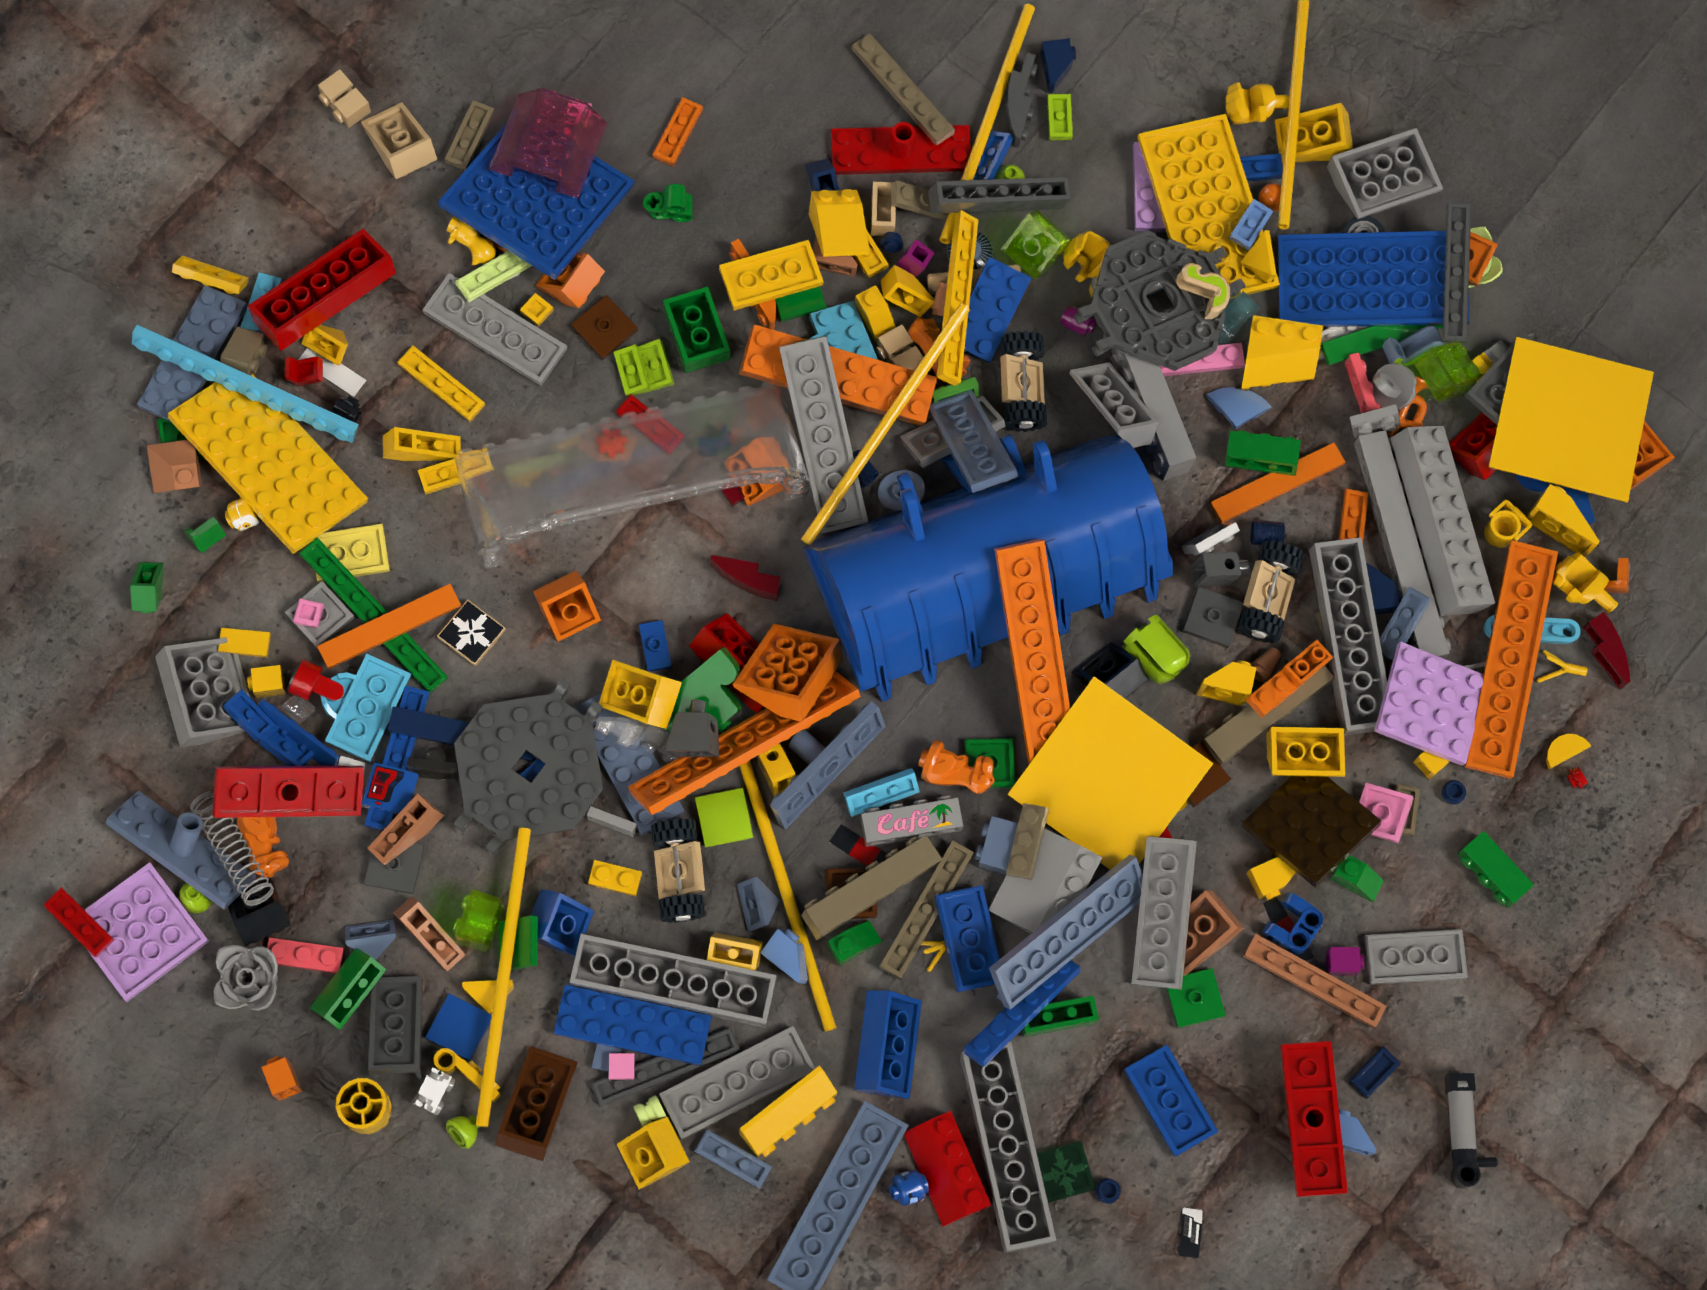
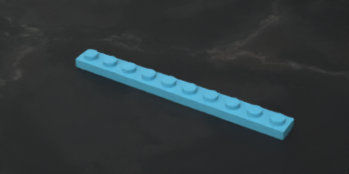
(245, 384)

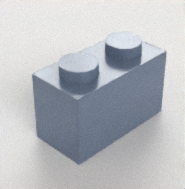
(997, 846)

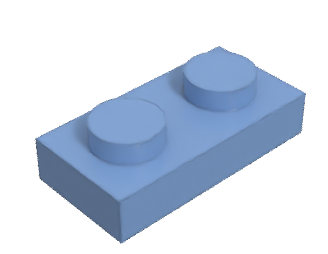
(1250, 224)

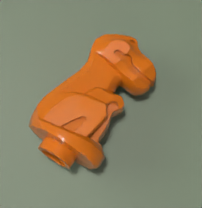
(924, 333)
(949, 769)
(260, 836)

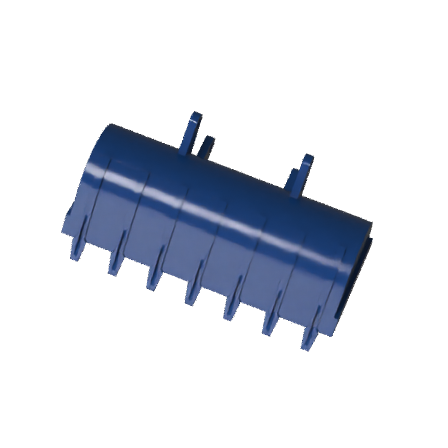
(928, 576)

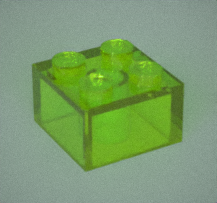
(1036, 244)
(1448, 371)
(478, 920)

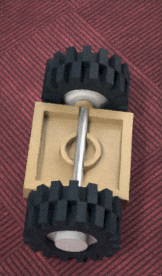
(1023, 381)
(1270, 591)
(678, 870)

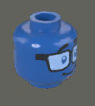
(909, 1187)

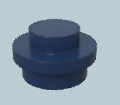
(891, 242)
(1453, 792)
(1107, 1191)

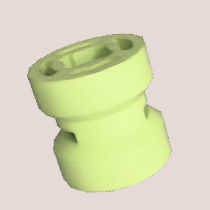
(651, 1111)

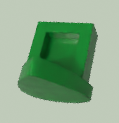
(206, 534)

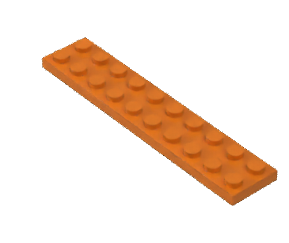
(1033, 640)
(1511, 659)
(736, 748)

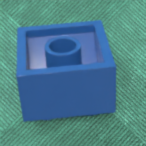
(560, 921)

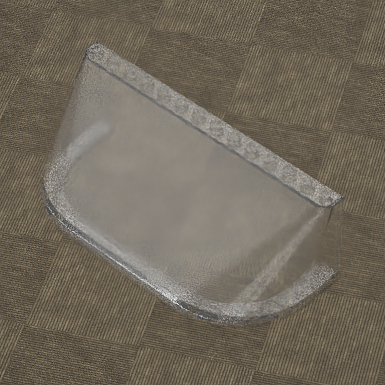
(628, 465)

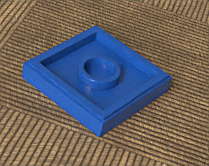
(459, 1027)

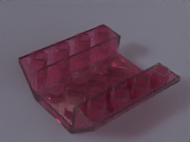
(550, 138)

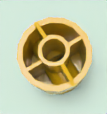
(352, 1111)

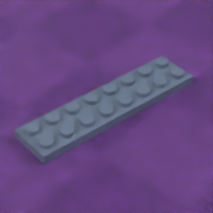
(1068, 932)
(838, 1200)

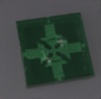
(1065, 1172)

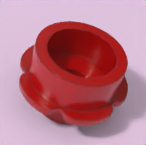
(1577, 778)

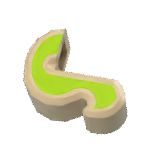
(1207, 285)

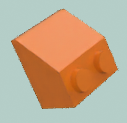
(574, 282)
(567, 605)

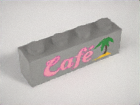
(906, 822)

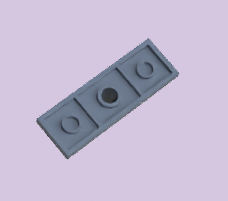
(824, 762)
(178, 847)

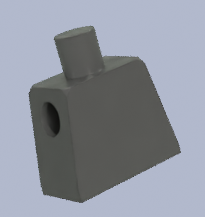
(1217, 569)
(694, 733)

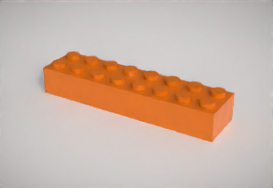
(860, 379)

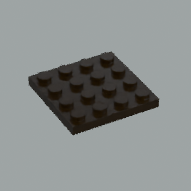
(1311, 825)

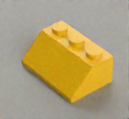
(1306, 751)

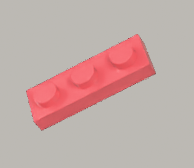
(1361, 386)
(306, 955)

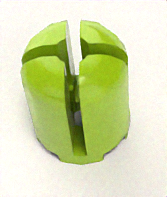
(1158, 650)

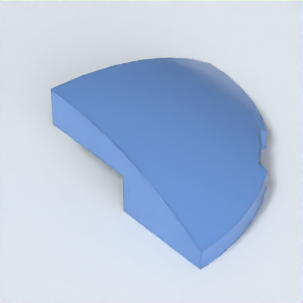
(1238, 405)

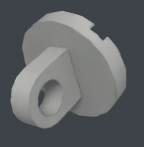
(1394, 385)

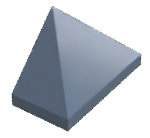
(757, 903)
(371, 937)

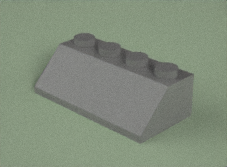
(1117, 403)

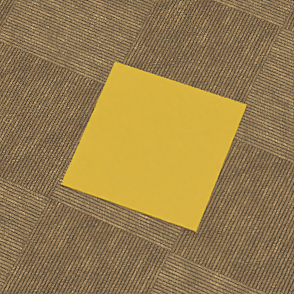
(1571, 419)
(1110, 776)

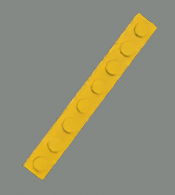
(957, 292)

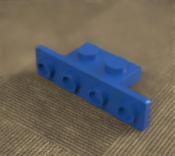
(293, 743)

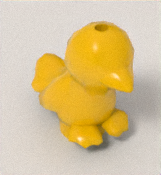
(480, 247)

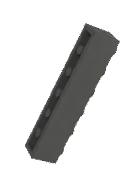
(999, 195)

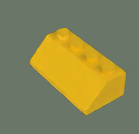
(788, 1112)

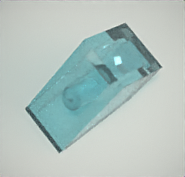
(1237, 317)

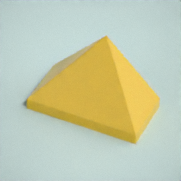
(1261, 259)
(327, 342)
(484, 992)

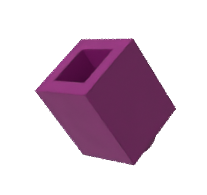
(915, 258)
(1344, 961)

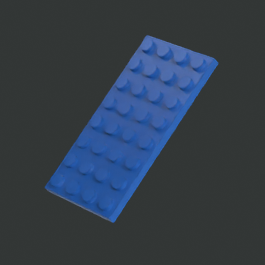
(1362, 278)

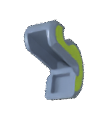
(1413, 347)

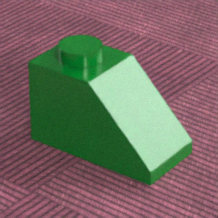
(147, 587)
(1357, 878)
(853, 942)

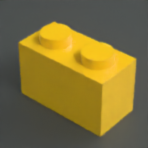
(735, 951)

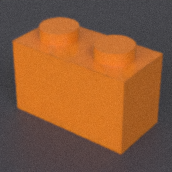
(281, 1078)

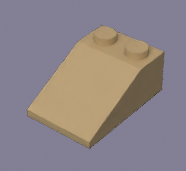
(399, 140)

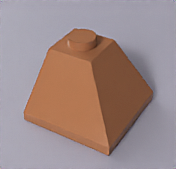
(174, 466)

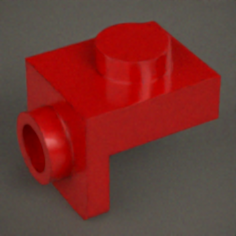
(303, 371)

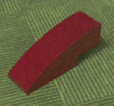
(746, 576)
(1609, 649)

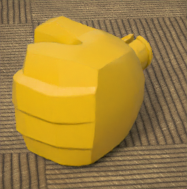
(1252, 104)
(1089, 251)
(1582, 582)

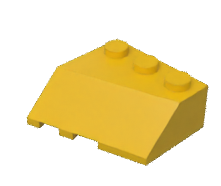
(1280, 352)

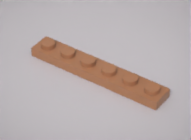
(1314, 981)

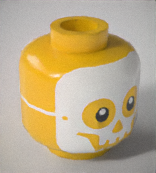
(240, 515)

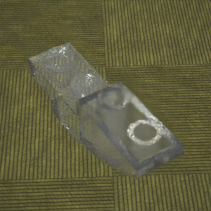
(631, 732)

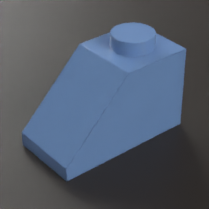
(787, 954)
(1354, 1135)

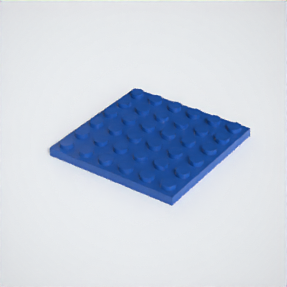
(528, 212)

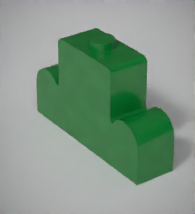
(709, 685)

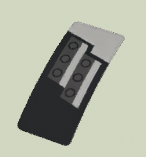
(1190, 1232)

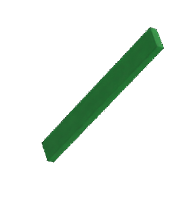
(368, 609)

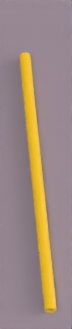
(992, 109)
(1293, 114)
(885, 424)
(787, 894)
(503, 978)

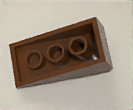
(536, 1103)

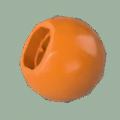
(1270, 196)

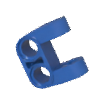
(1302, 909)

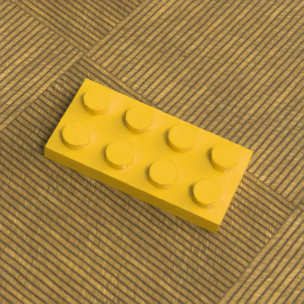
(771, 275)

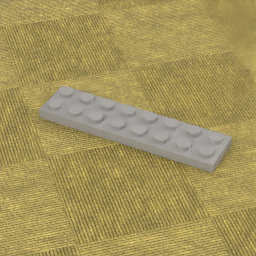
(822, 428)

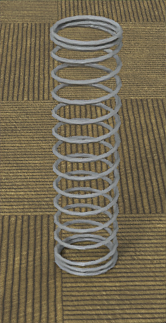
(254, 889)

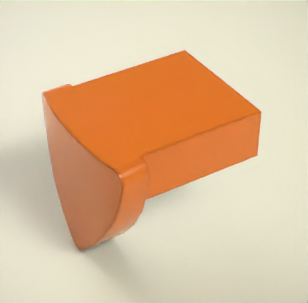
(1620, 585)

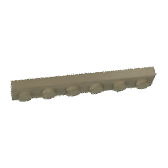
(903, 89)
(925, 910)

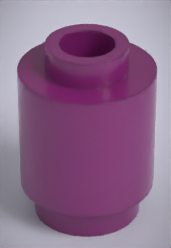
(1070, 323)

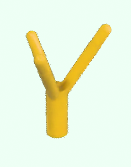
(1566, 668)
(937, 945)

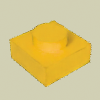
(536, 310)

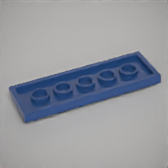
(632, 1025)

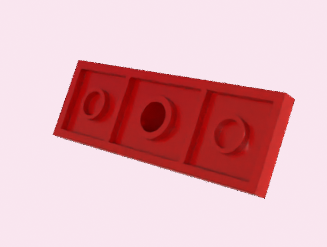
(897, 150)
(287, 791)
(1313, 1093)

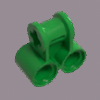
(670, 203)

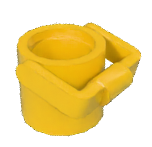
(1505, 525)

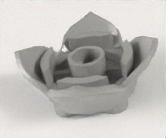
(233, 990)

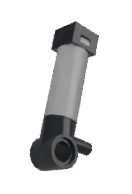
(1462, 1130)

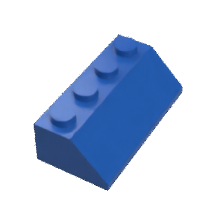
(888, 1044)

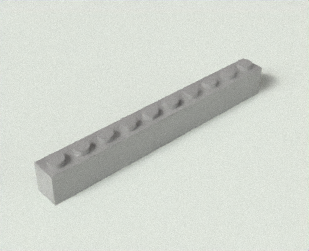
(1400, 536)

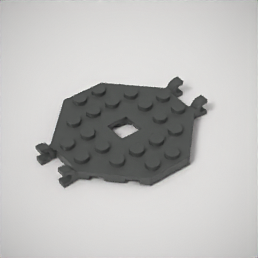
(1128, 319)
(505, 799)

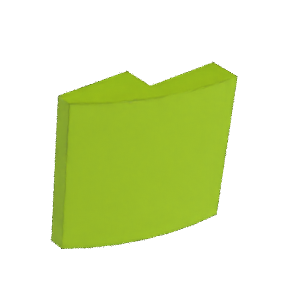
(644, 368)
(723, 817)

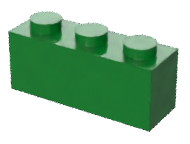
(1263, 452)
(1495, 870)
(348, 988)
(1063, 1016)

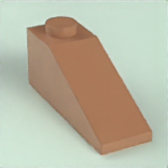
(406, 829)
(429, 933)

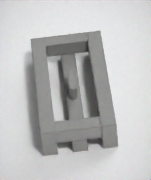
(611, 821)

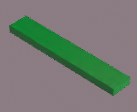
(1365, 341)

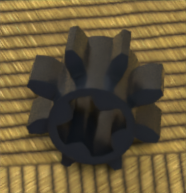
(348, 408)

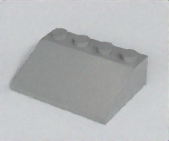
(1384, 174)
(196, 688)
(1058, 878)

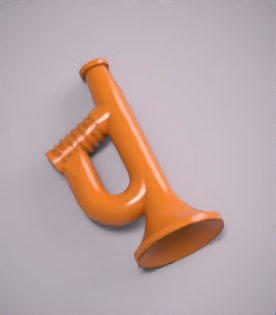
(1421, 410)

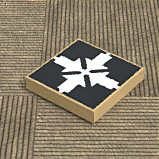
(471, 633)

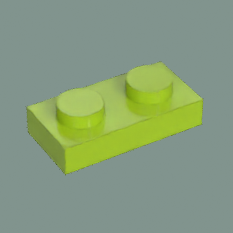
(1059, 117)

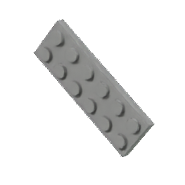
(496, 331)
(1164, 912)
(737, 1082)

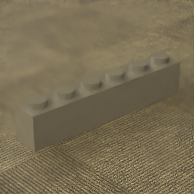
(1247, 725)
(871, 886)

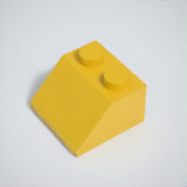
(1230, 684)
(653, 1152)

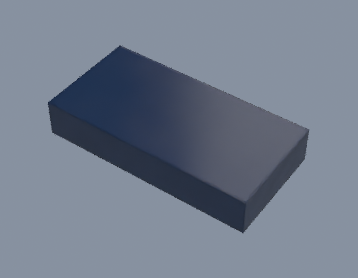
(1374, 1072)

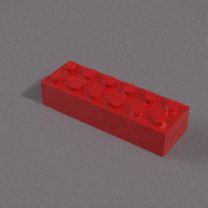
(322, 289)

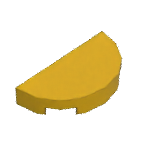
(1564, 748)

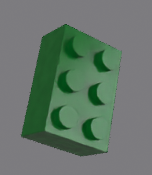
(696, 329)

